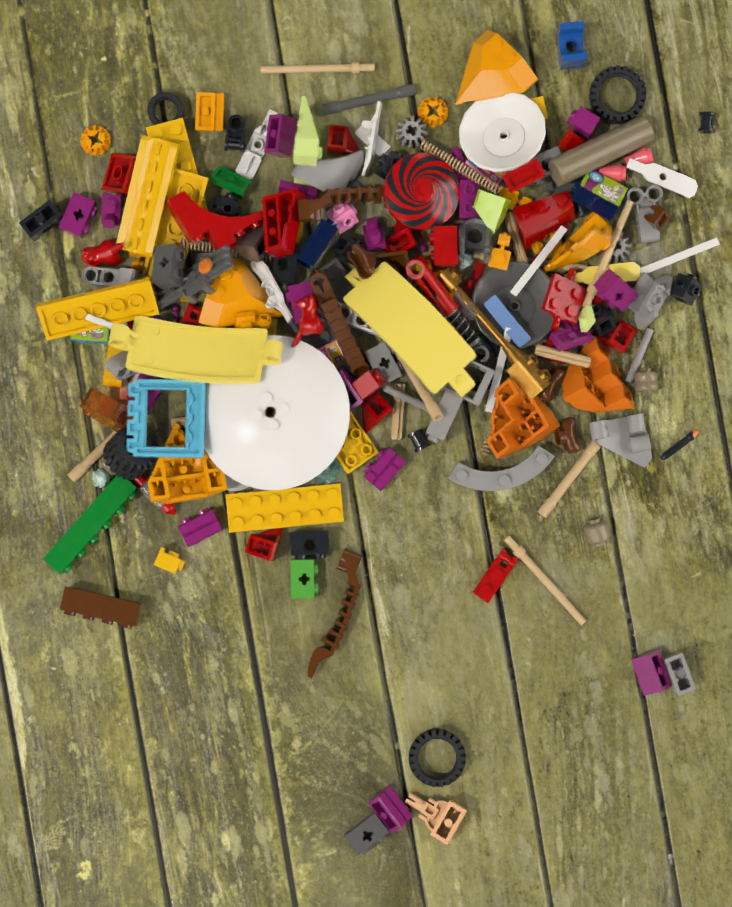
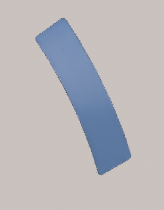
(505, 320)

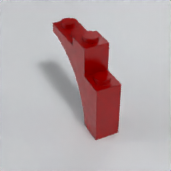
(198, 222)

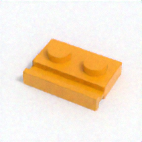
(209, 112)

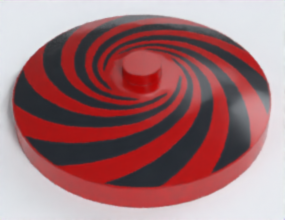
(421, 191)

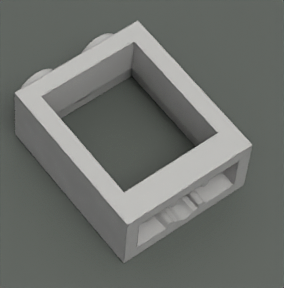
(482, 387)
(449, 406)

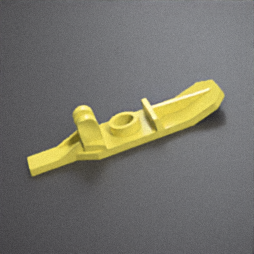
(627, 271)

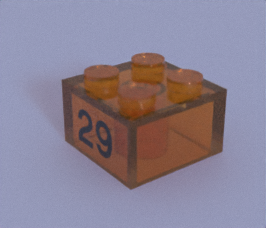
(105, 410)

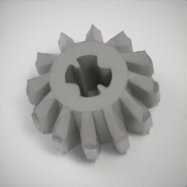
(408, 138)
(621, 251)

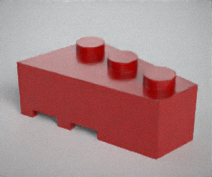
(543, 216)
(281, 221)

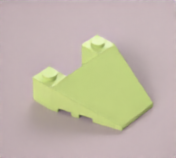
(306, 141)

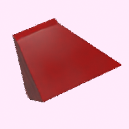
(341, 141)
(400, 239)
(618, 338)
(374, 411)
(264, 543)

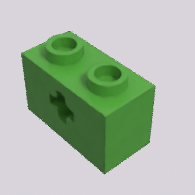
(301, 590)

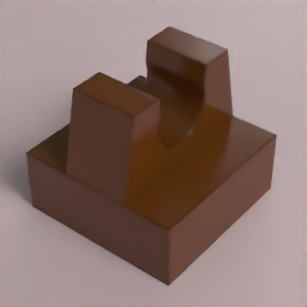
(658, 218)

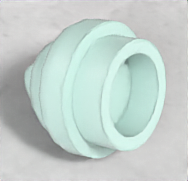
(467, 261)
(101, 478)

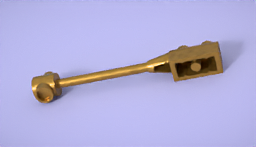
(523, 367)

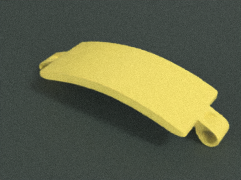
(411, 328)
(196, 351)

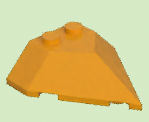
(494, 70)
(587, 241)
(234, 293)
(184, 478)

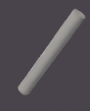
(639, 355)
(405, 397)

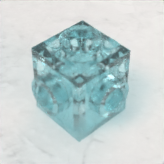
(329, 473)

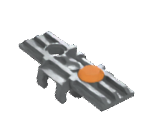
(198, 277)

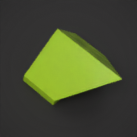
(491, 208)

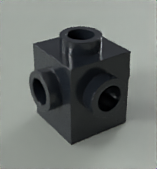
(385, 162)
(228, 199)
(341, 247)
(685, 288)
(603, 320)

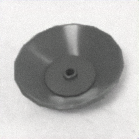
(529, 300)

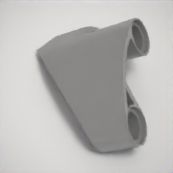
(331, 172)
(624, 437)

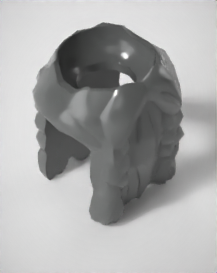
(465, 244)

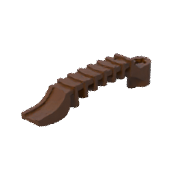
(310, 209)
(337, 321)
(348, 563)

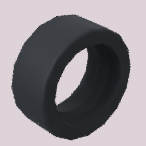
(160, 97)

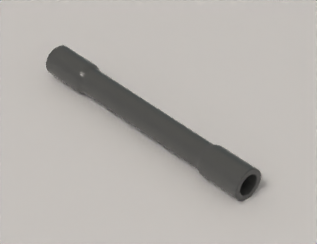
(338, 106)

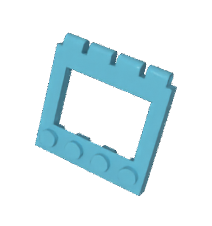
(194, 419)

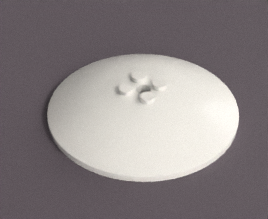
(301, 436)

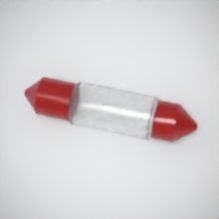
(142, 484)

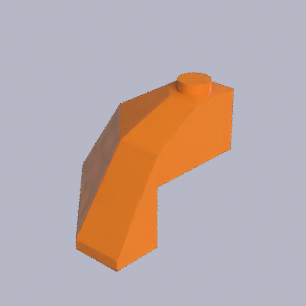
(597, 386)
(518, 420)

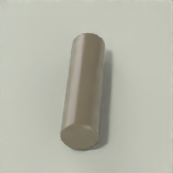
(601, 150)

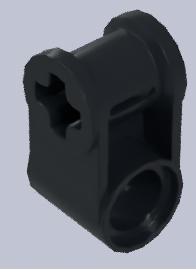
(235, 135)

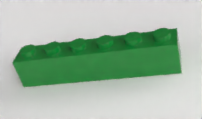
(90, 523)

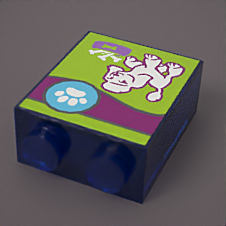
(599, 194)
(318, 244)

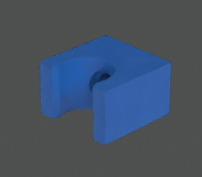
(571, 34)

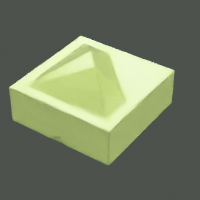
(586, 318)

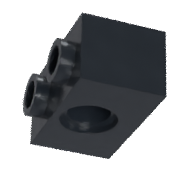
(41, 220)
(287, 276)
(298, 539)

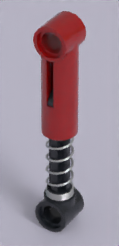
(446, 305)

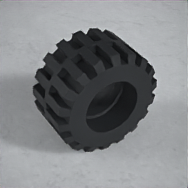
(122, 462)

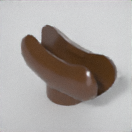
(362, 261)
(557, 375)
(566, 436)

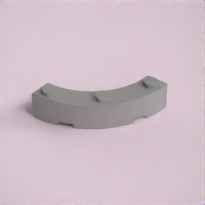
(504, 479)

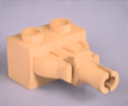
(441, 818)

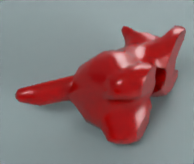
(104, 253)
(310, 322)

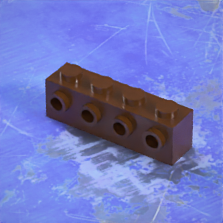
(100, 606)

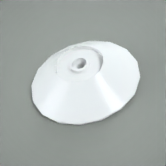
(490, 120)

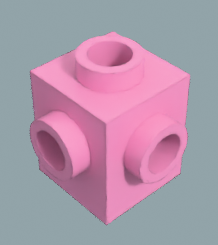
(343, 215)

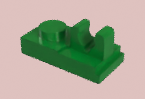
(230, 180)

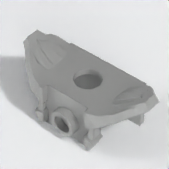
(650, 299)

